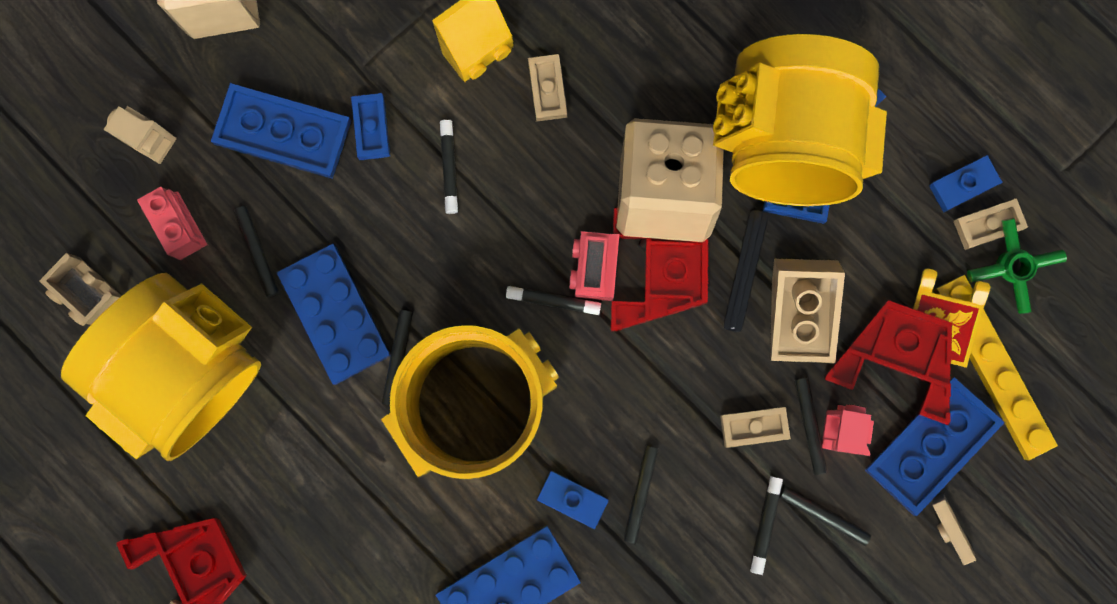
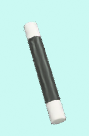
(448, 162)
(553, 300)
(766, 525)

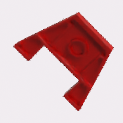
(673, 281)
(909, 344)
(196, 559)

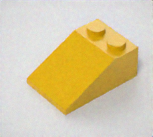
(473, 36)

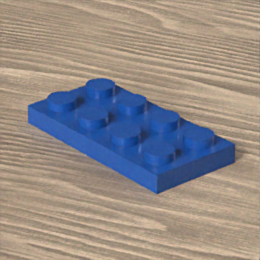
(281, 130)
(334, 314)
(932, 453)
(524, 574)

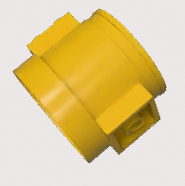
(802, 120)
(161, 366)
(404, 416)

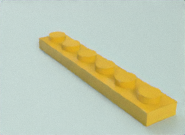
(1003, 381)

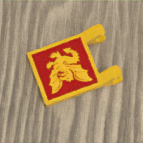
(963, 314)

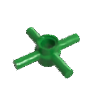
(1028, 267)

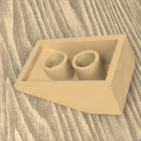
(806, 310)

